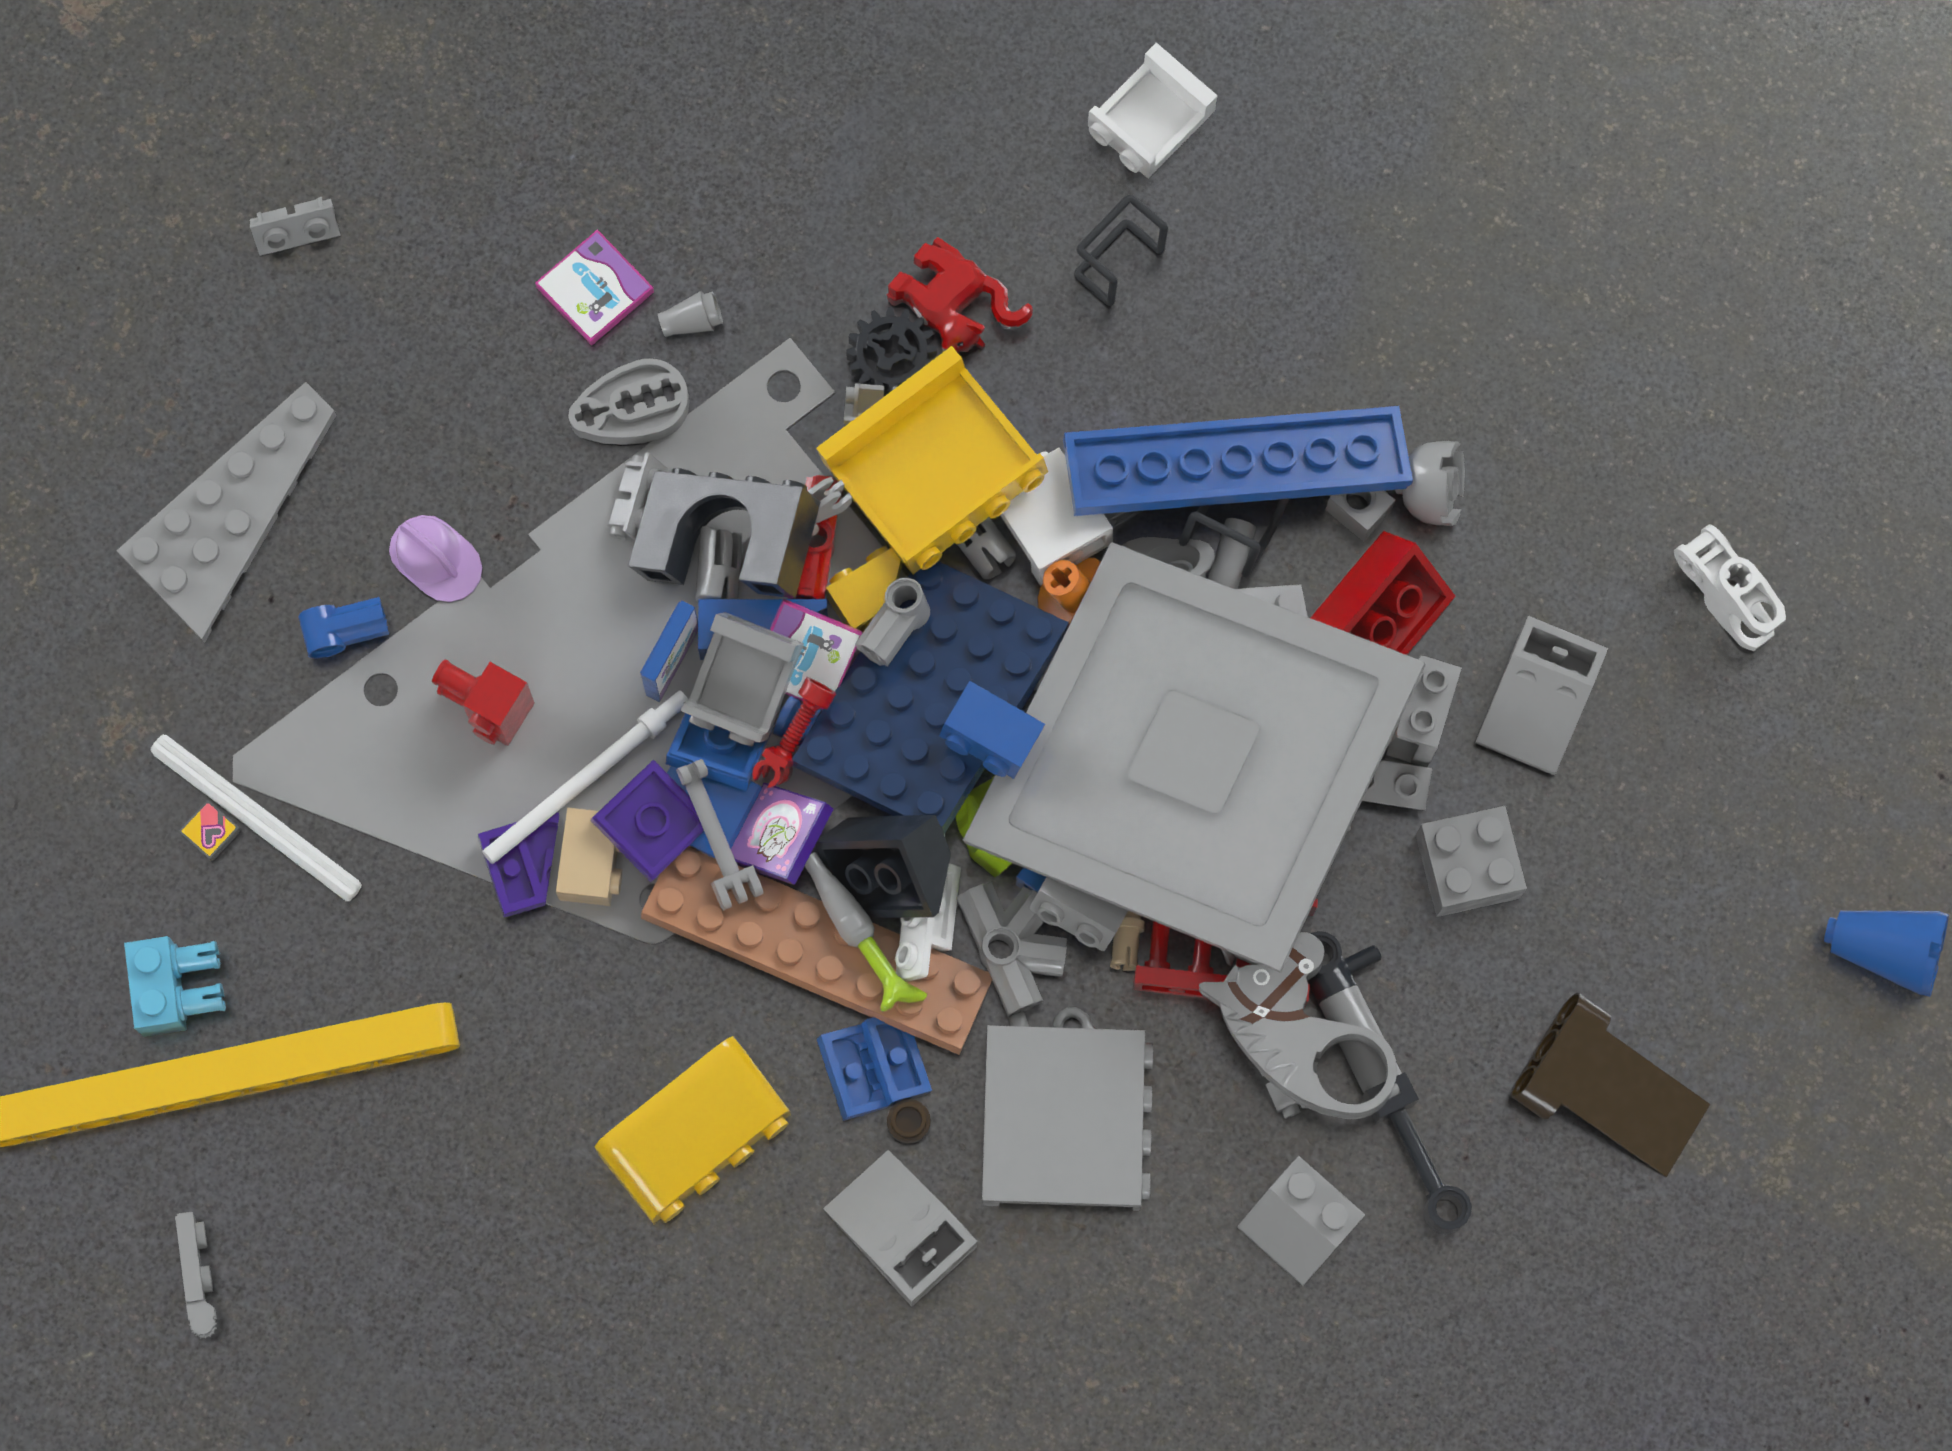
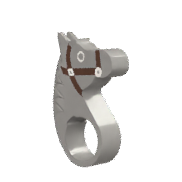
(1281, 1040)

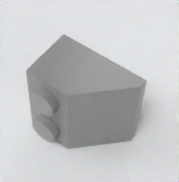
(1300, 1220)

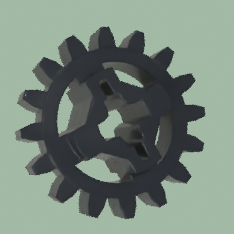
(876, 346)

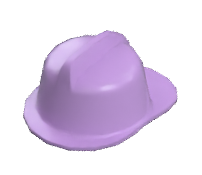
(436, 558)

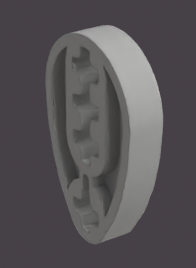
(631, 381)

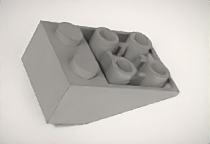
(1541, 695)
(901, 1227)

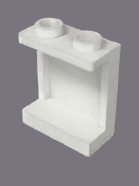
(1152, 112)
(1047, 525)

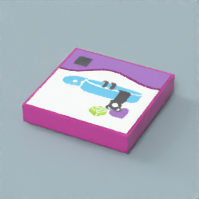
(594, 287)
(826, 645)

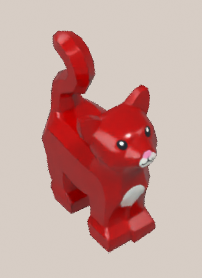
(951, 291)

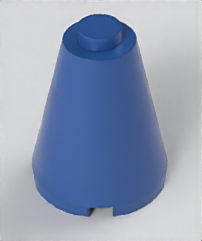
(1892, 944)

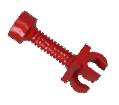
(814, 696)

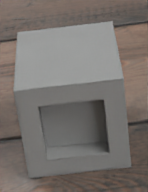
(1362, 521)

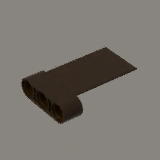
(1609, 1086)

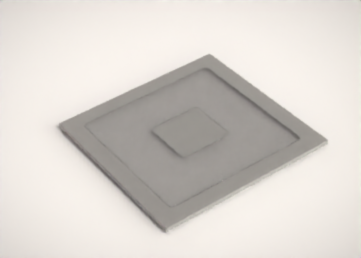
(1197, 755)

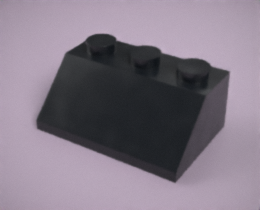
(889, 863)

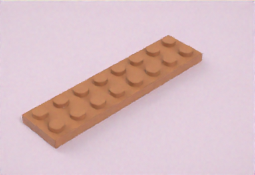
(799, 943)

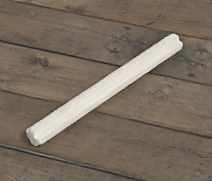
(256, 817)

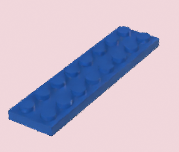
(1237, 460)

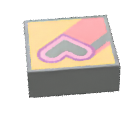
(209, 830)

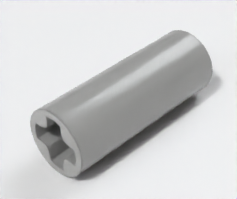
(1231, 555)

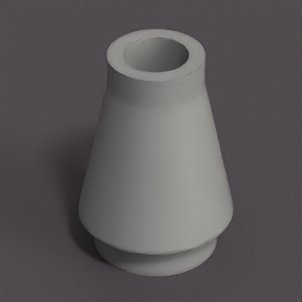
(692, 315)

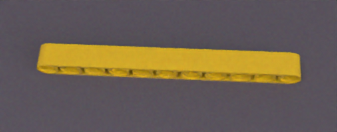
(227, 1073)

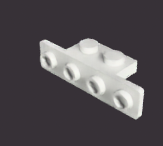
(928, 933)

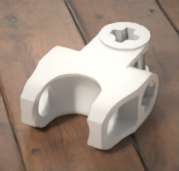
(1731, 587)

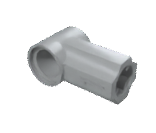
(892, 624)

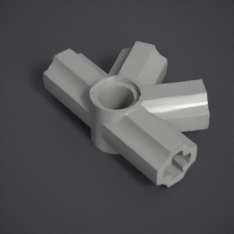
(1028, 950)

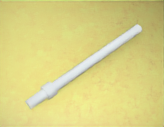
(649, 725)

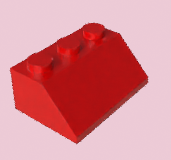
(1388, 595)

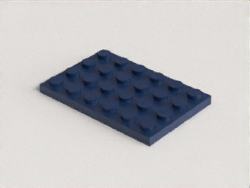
(887, 721)

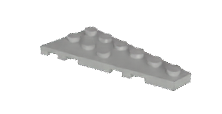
(218, 523)

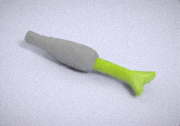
(858, 931)

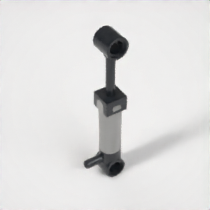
(1344, 1003)

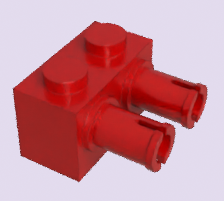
(493, 701)

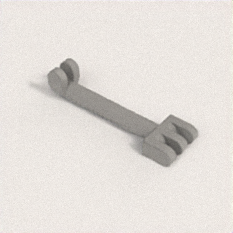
(733, 878)

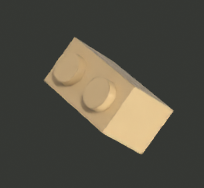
(587, 862)

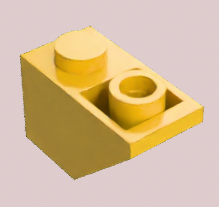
(861, 592)

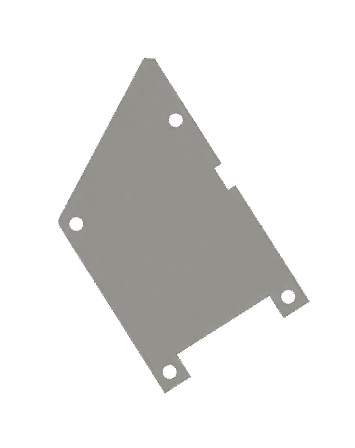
(577, 634)

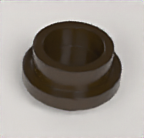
(908, 1121)

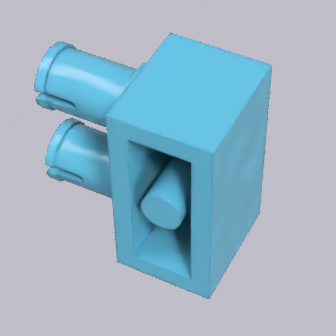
(156, 987)

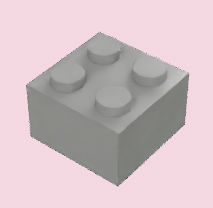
(1470, 861)

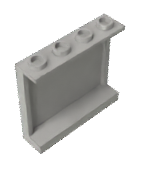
(1066, 1116)

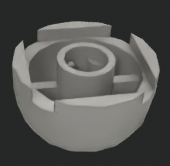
(1436, 483)

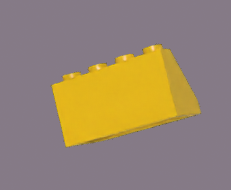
(693, 1131)

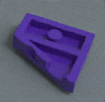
(524, 871)

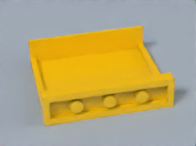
(932, 461)

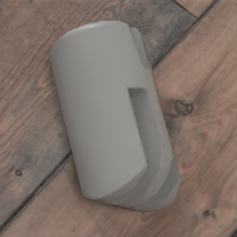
(987, 547)
(718, 564)

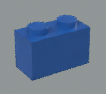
(991, 731)

